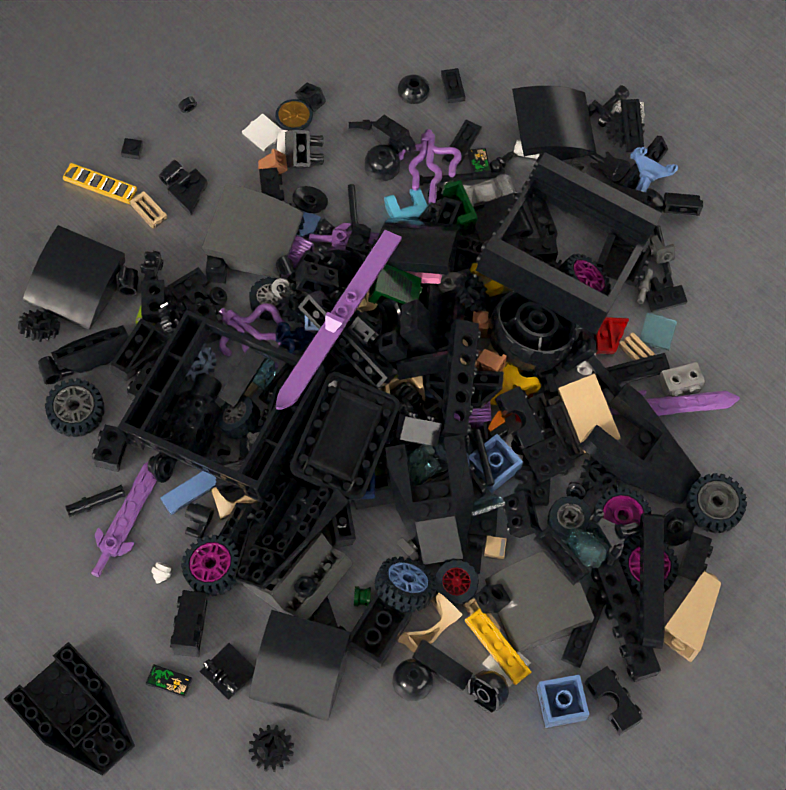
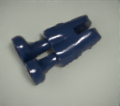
(287, 337)

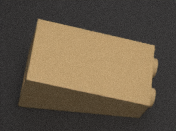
(587, 407)
(690, 622)

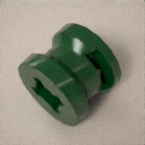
(362, 596)

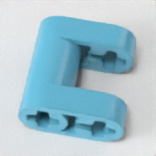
(407, 213)

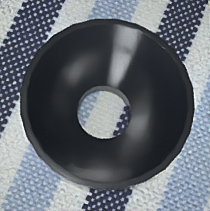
(411, 94)

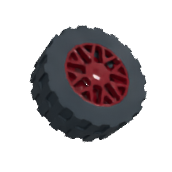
(456, 581)

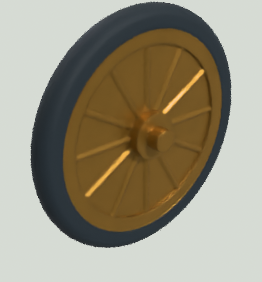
(294, 115)

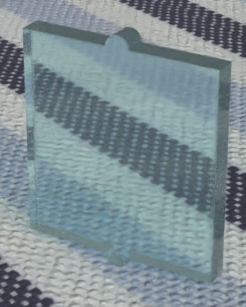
(658, 331)
(486, 504)

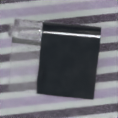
(491, 203)

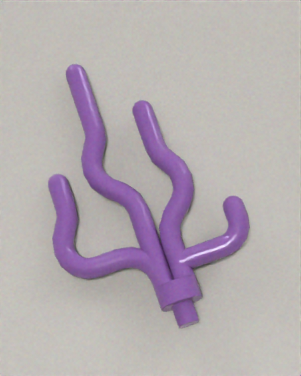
(428, 148)
(243, 323)

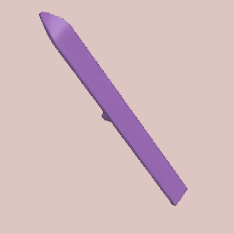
(337, 320)

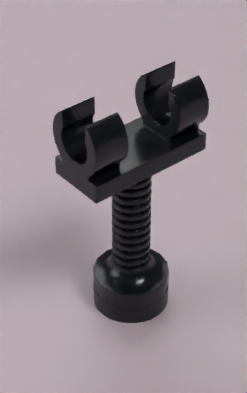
(620, 94)
(432, 209)

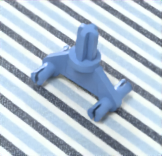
(650, 169)

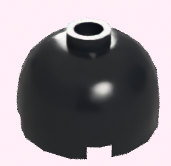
(382, 163)
(412, 680)
(489, 690)

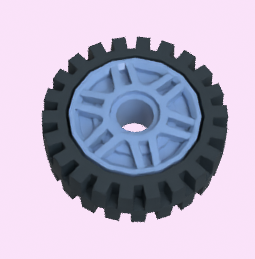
(405, 584)

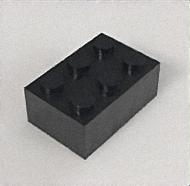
(378, 631)

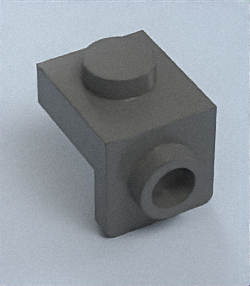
(661, 253)

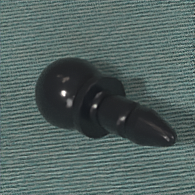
(500, 162)

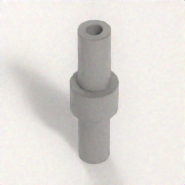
(644, 286)

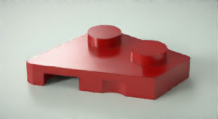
(610, 335)

